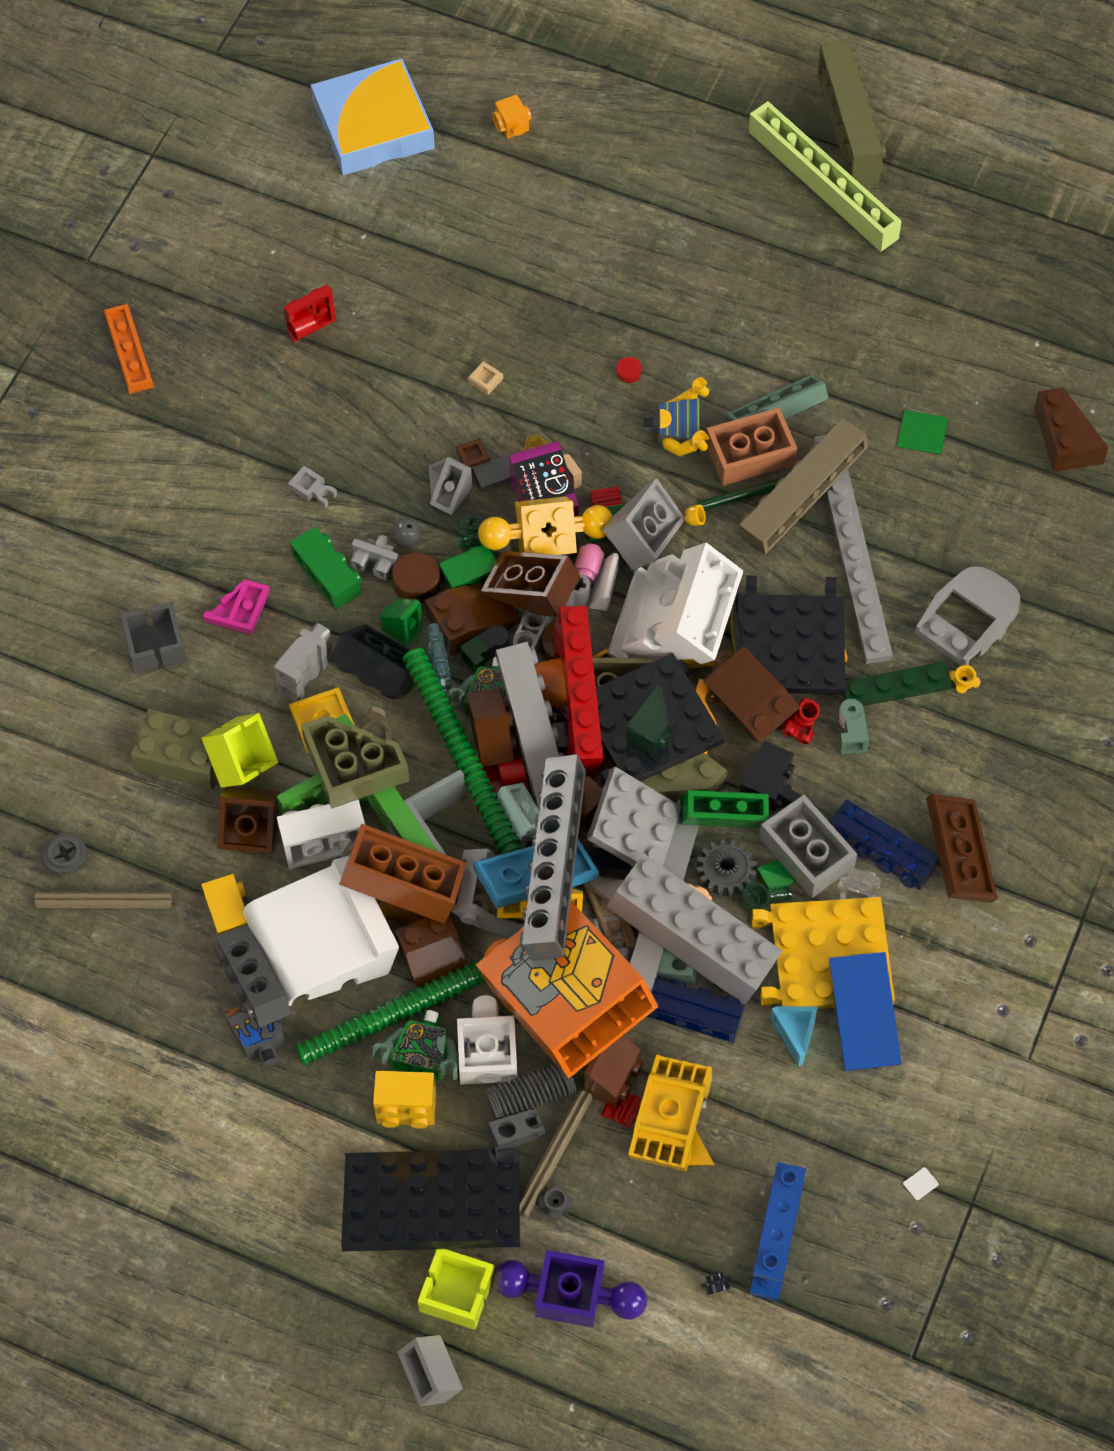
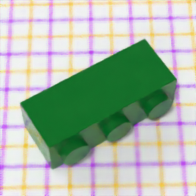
(326, 567)
(724, 809)

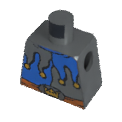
(256, 1039)

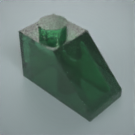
(650, 724)

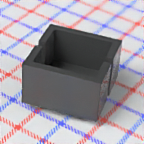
(153, 643)

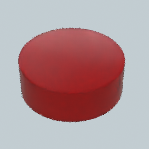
(629, 370)

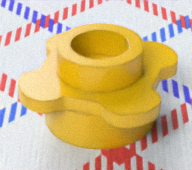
(964, 671)

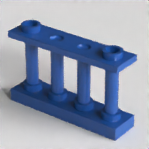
(777, 1231)

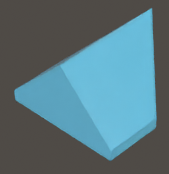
(795, 1028)

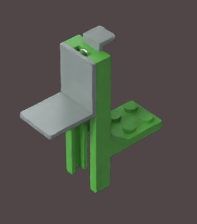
(397, 816)

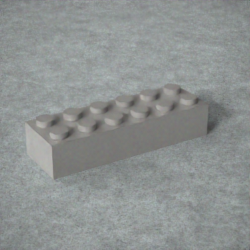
(694, 928)

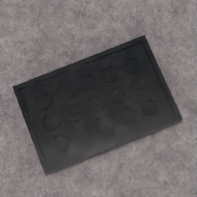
(431, 1200)

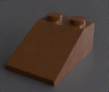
(532, 581)
(467, 613)
(751, 694)

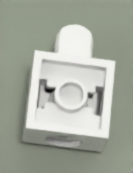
(486, 1044)

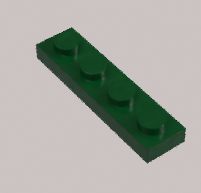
(899, 684)

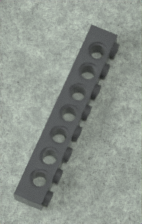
(553, 858)

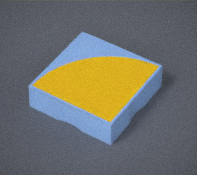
(372, 116)

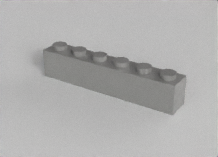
(528, 709)

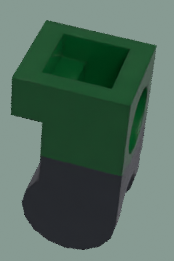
(483, 647)

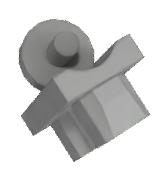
(374, 553)

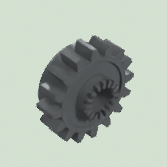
(730, 856)

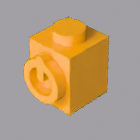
(511, 116)

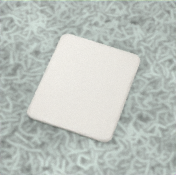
(920, 1183)

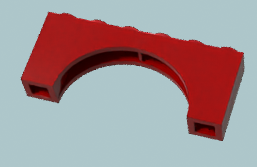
(574, 648)

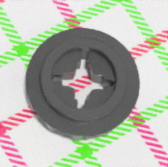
(69, 842)

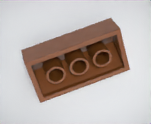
(403, 873)

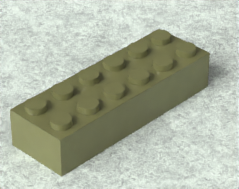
(850, 112)

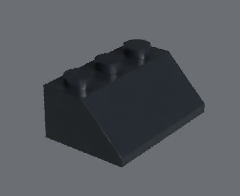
(374, 660)

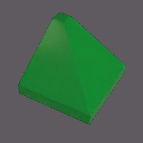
(774, 876)

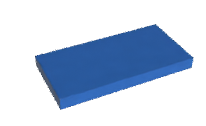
(864, 1011)

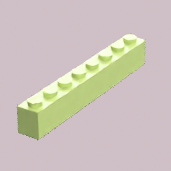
(824, 176)

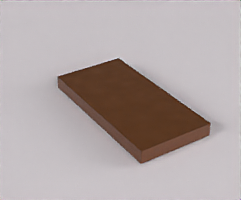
(961, 848)

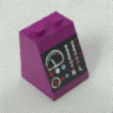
(541, 475)

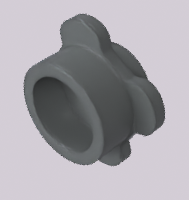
(552, 1194)

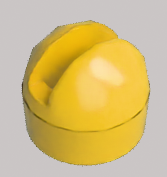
(695, 515)

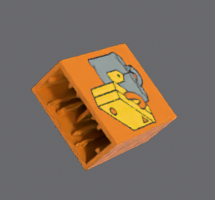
(569, 1002)

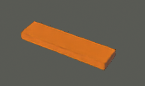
(128, 348)

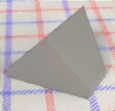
(449, 484)

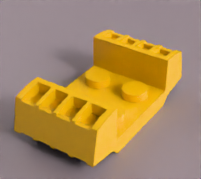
(670, 1113)

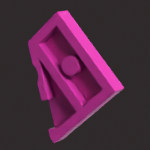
(240, 608)

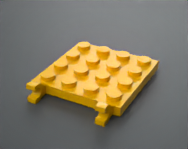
(810, 936)

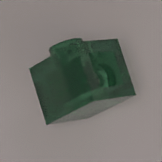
(467, 530)

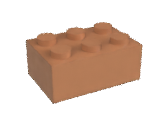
(751, 446)

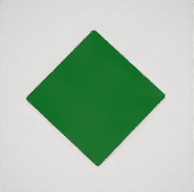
(922, 432)

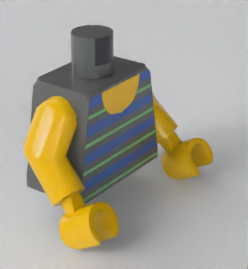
(680, 422)

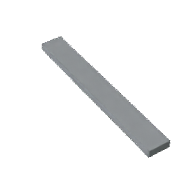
(647, 952)

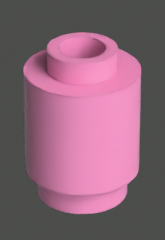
(589, 561)

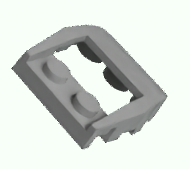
(984, 591)

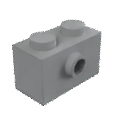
(430, 1370)

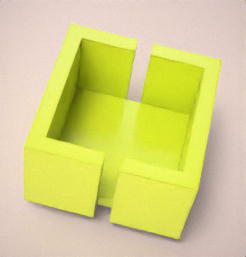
(240, 750)
(458, 1288)

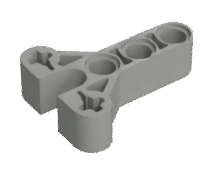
(525, 633)

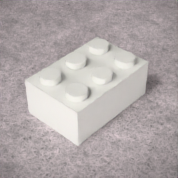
(318, 832)

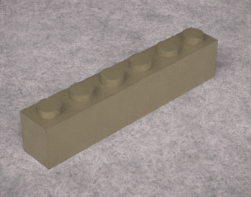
(803, 485)

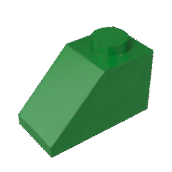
(402, 620)

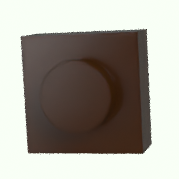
(472, 453)

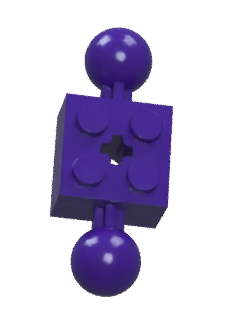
(578, 1307)

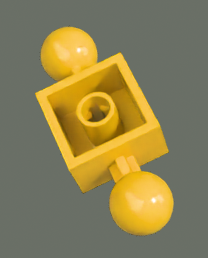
(533, 515)

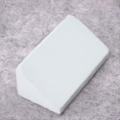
(604, 584)

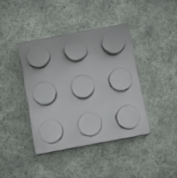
(633, 819)

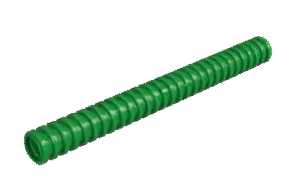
(461, 750)
(389, 1013)

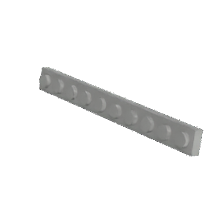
(858, 570)

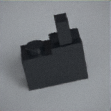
(770, 775)

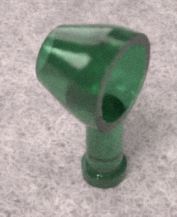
(762, 896)

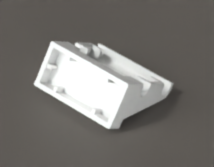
(677, 607)
(321, 934)

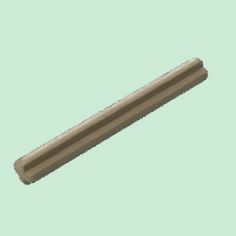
(103, 900)
(554, 1152)

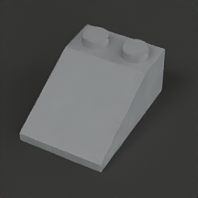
(644, 525)

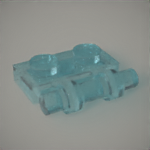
(438, 656)

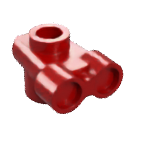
(800, 726)

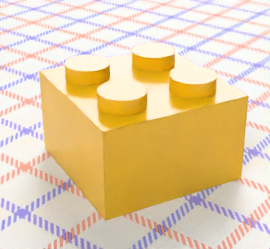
(404, 1099)

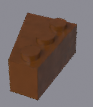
(1067, 432)

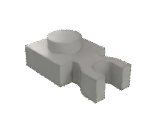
(310, 485)

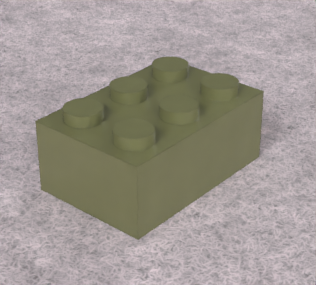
(174, 749)

